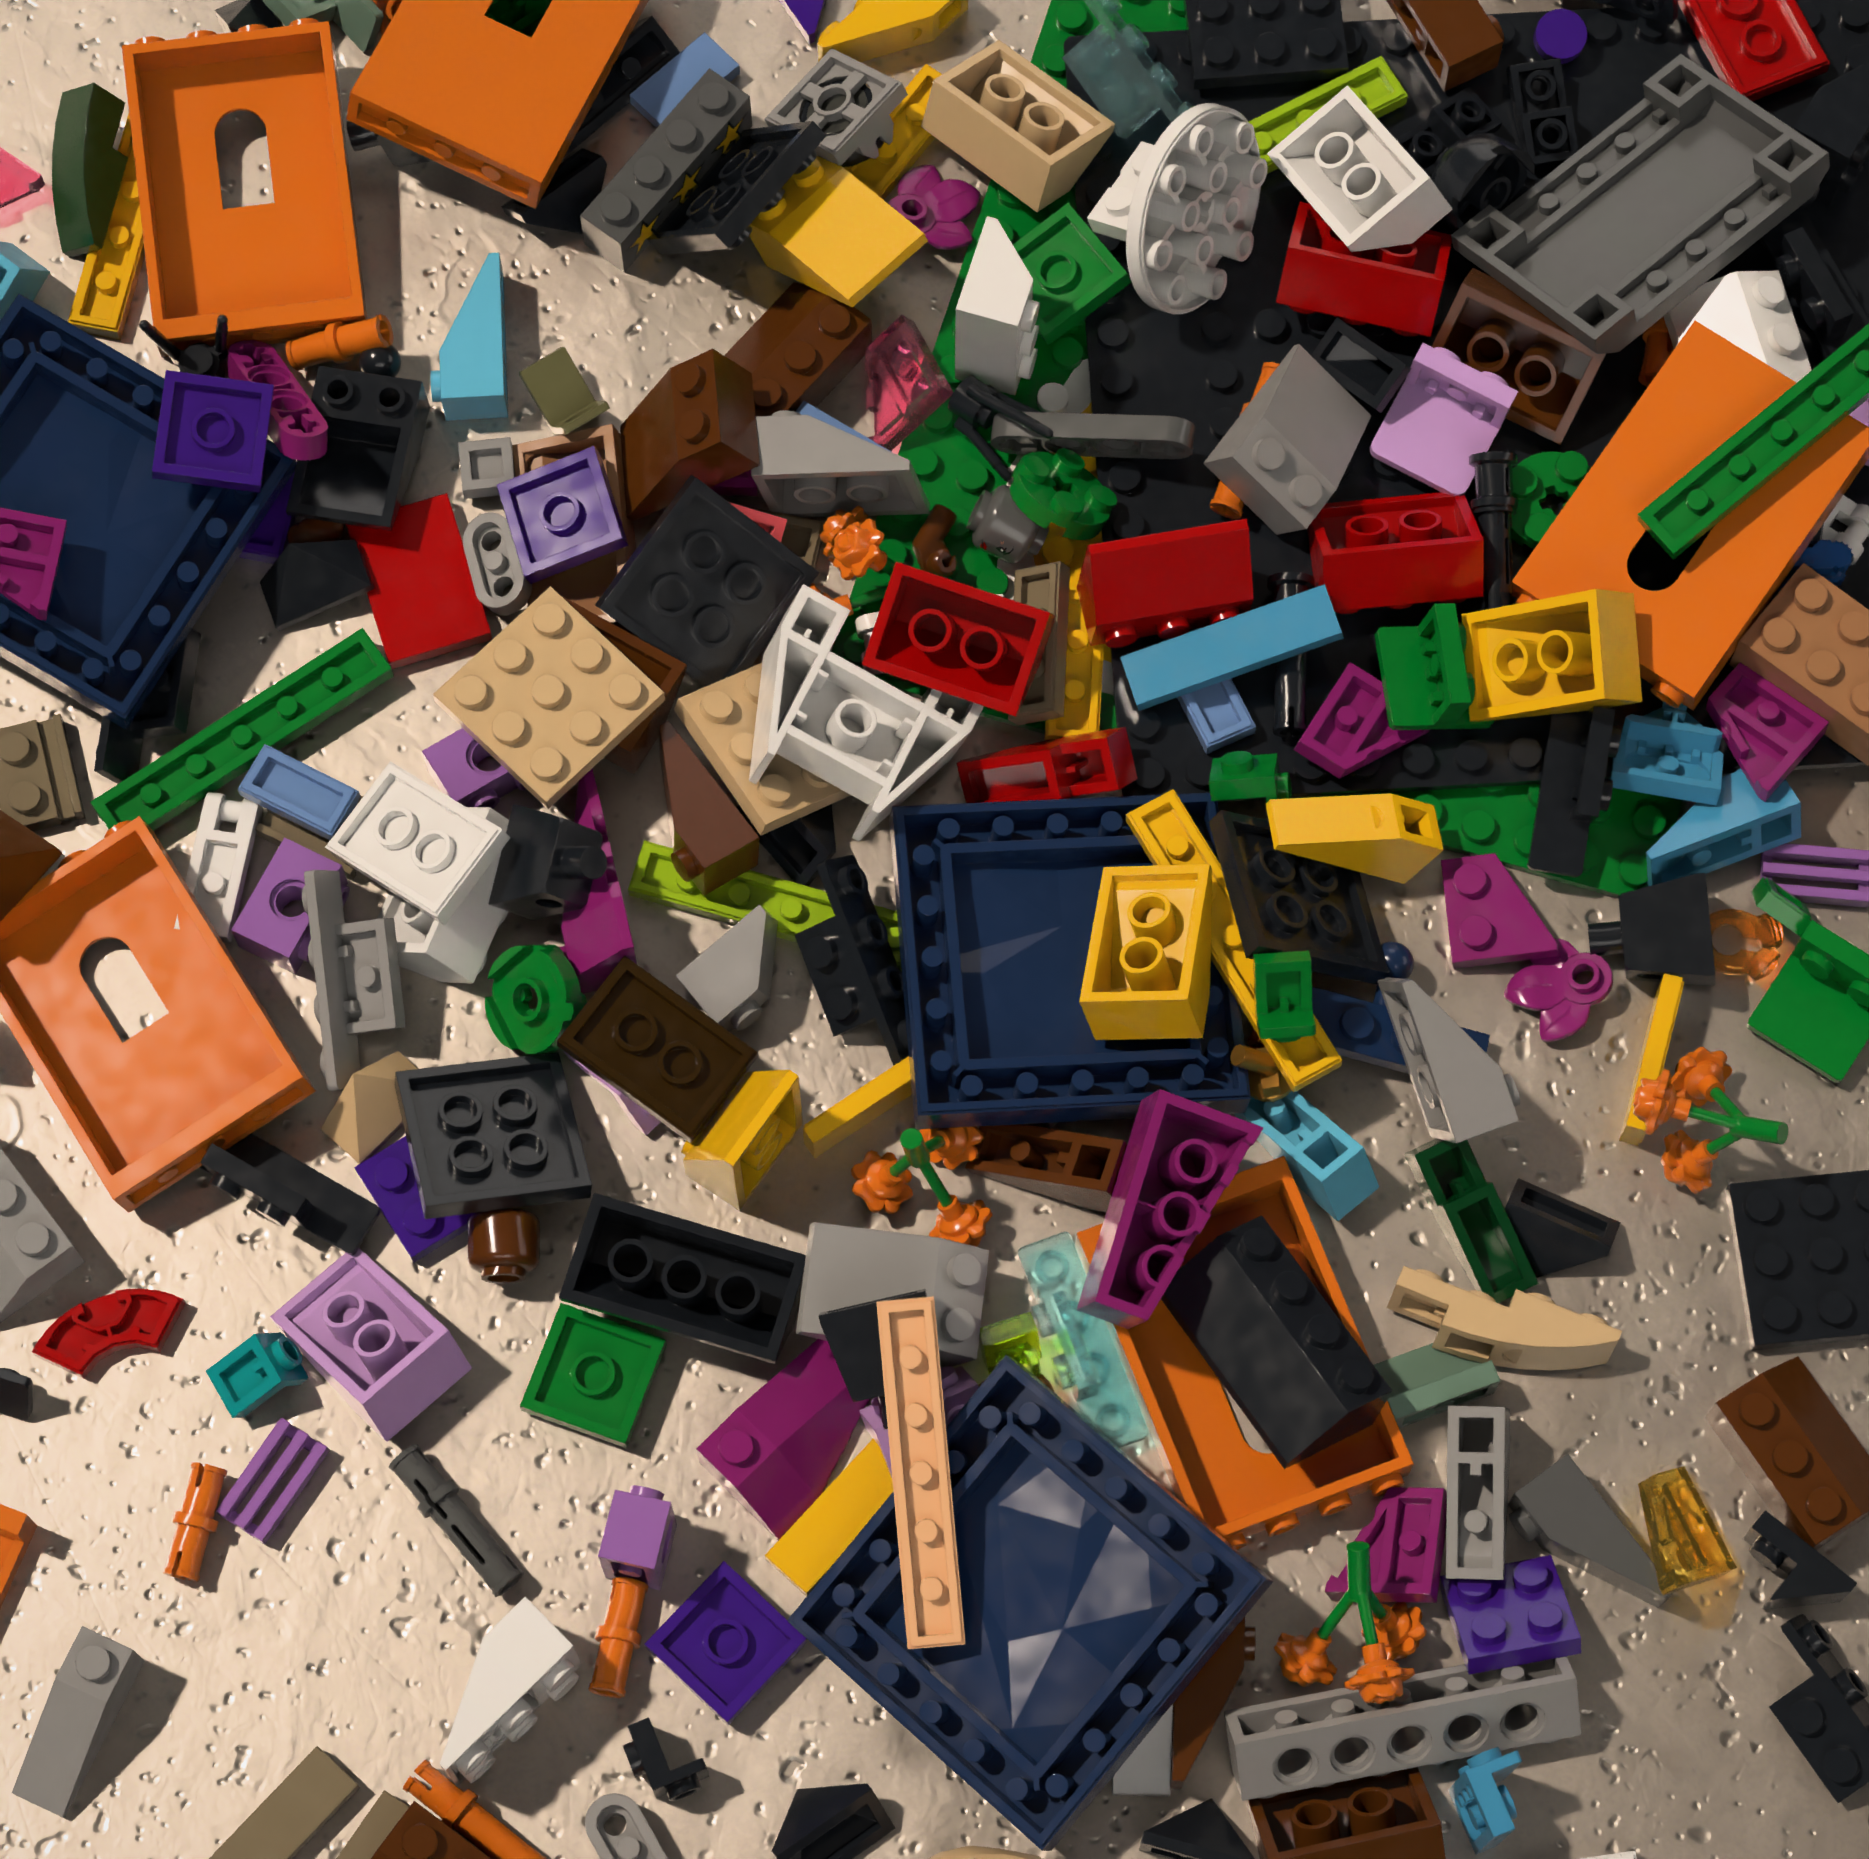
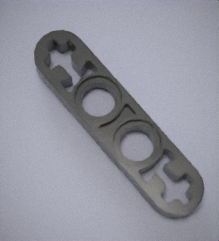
(1098, 435)

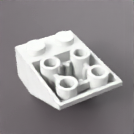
(512, 1676)

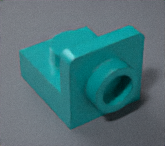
(256, 1372)

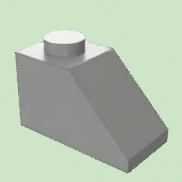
(735, 971)

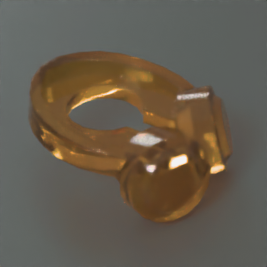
(1763, 929)

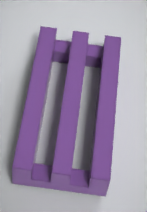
(1820, 855)
(254, 1469)

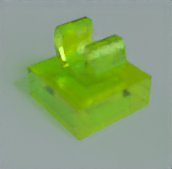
(1011, 1337)

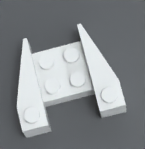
(847, 720)

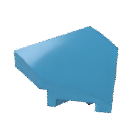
(1669, 756)

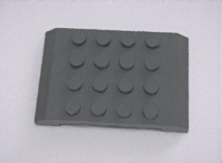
(1647, 208)

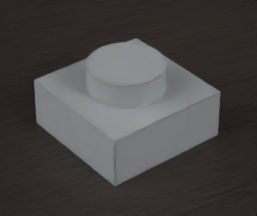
(485, 465)

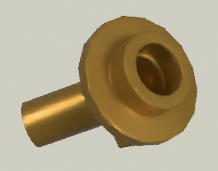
(1264, 1077)

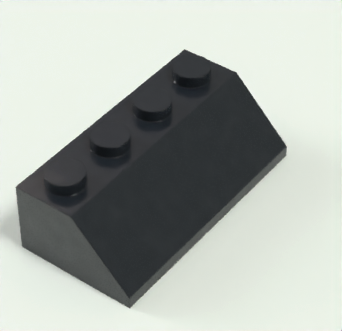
(685, 1278)
(1275, 1343)

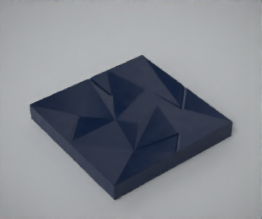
(135, 547)
(996, 958)
(1078, 1603)

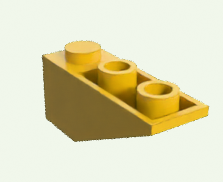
(889, 27)
(1361, 833)

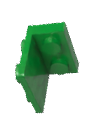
(1818, 1003)

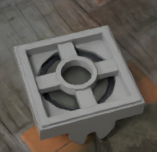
(843, 108)

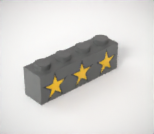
(665, 169)

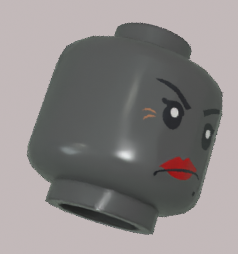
(1003, 528)

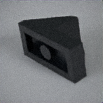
(1810, 1575)

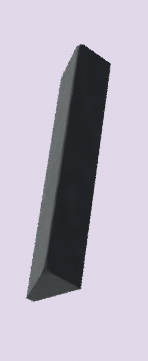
(640, 58)

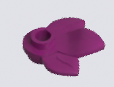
(936, 206)
(1552, 989)

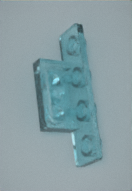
(1120, 72)
(1082, 1342)

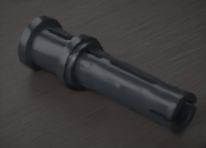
(1494, 509)
(1290, 672)

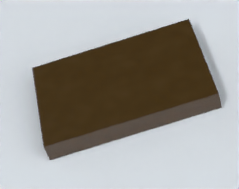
(657, 1049)

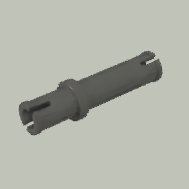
(440, 1501)

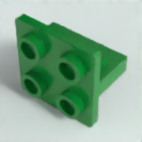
(1427, 673)

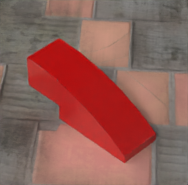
(1051, 769)

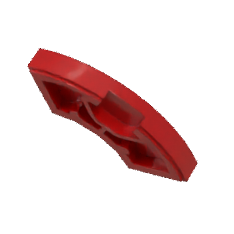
(109, 1325)

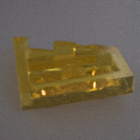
(1681, 1532)

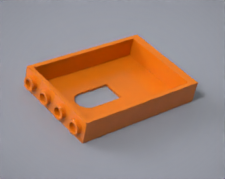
(487, 94)
(264, 266)
(1683, 416)
(183, 1082)
(1189, 1413)

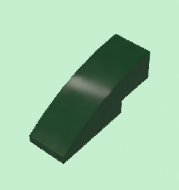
(86, 167)
(1471, 1217)

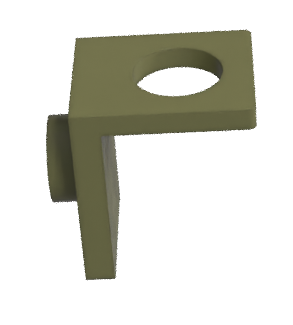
(561, 392)

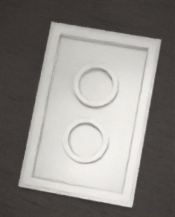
(417, 842)

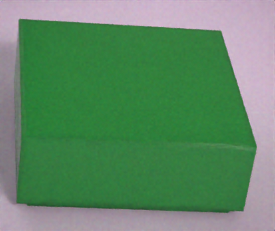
(1781, 905)

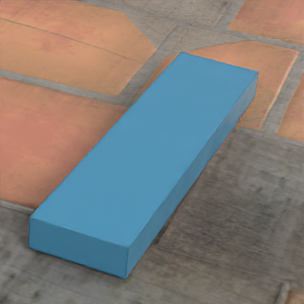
(1231, 647)

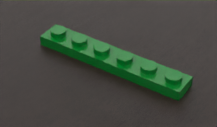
(1761, 448)
(235, 740)

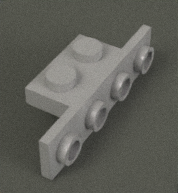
(353, 976)

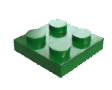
(1069, 271)
(593, 1375)

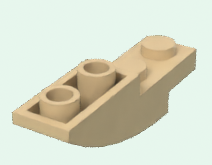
(1524, 1335)

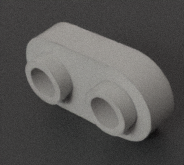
(496, 568)
(636, 1840)

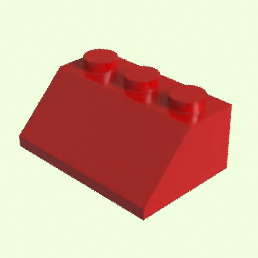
(1375, 286)
(1397, 551)
(1165, 582)
(958, 639)

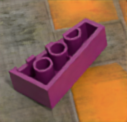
(1161, 1200)

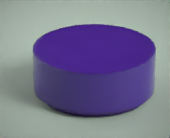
(1560, 35)

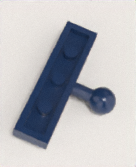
(1365, 1028)

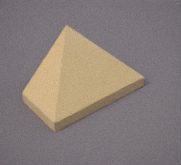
(367, 1109)

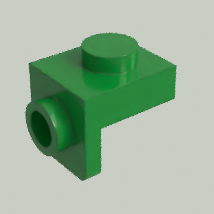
(1248, 776)
(1283, 995)

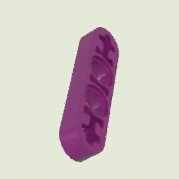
(294, 420)

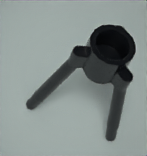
(198, 357)
(977, 406)

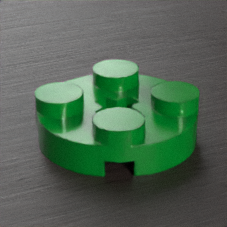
(1536, 478)
(1061, 492)
(557, 994)

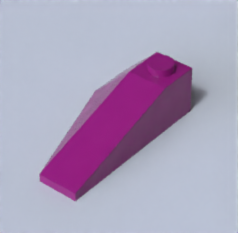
(600, 931)
(785, 1440)

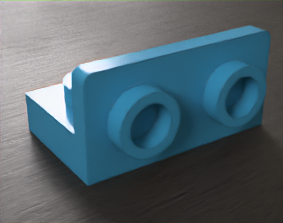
(1481, 1805)

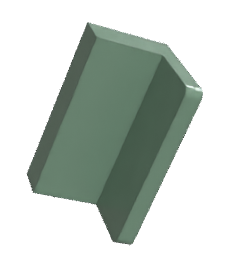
(1431, 1380)

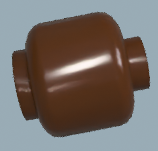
(503, 1244)

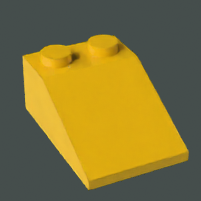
(834, 233)
(1553, 655)
(1150, 953)
(745, 1135)

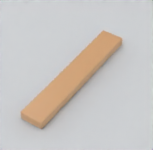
(921, 1472)

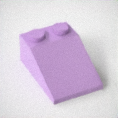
(372, 1342)

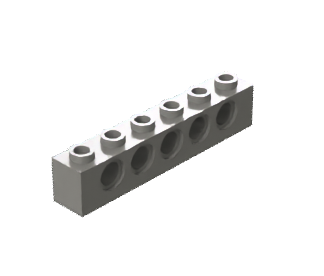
(1437, 1720)

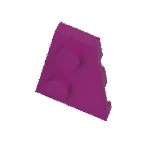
(30, 558)
(1352, 726)
(1763, 728)
(1490, 915)
(1404, 1546)

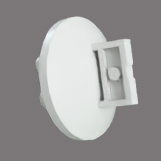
(1186, 207)

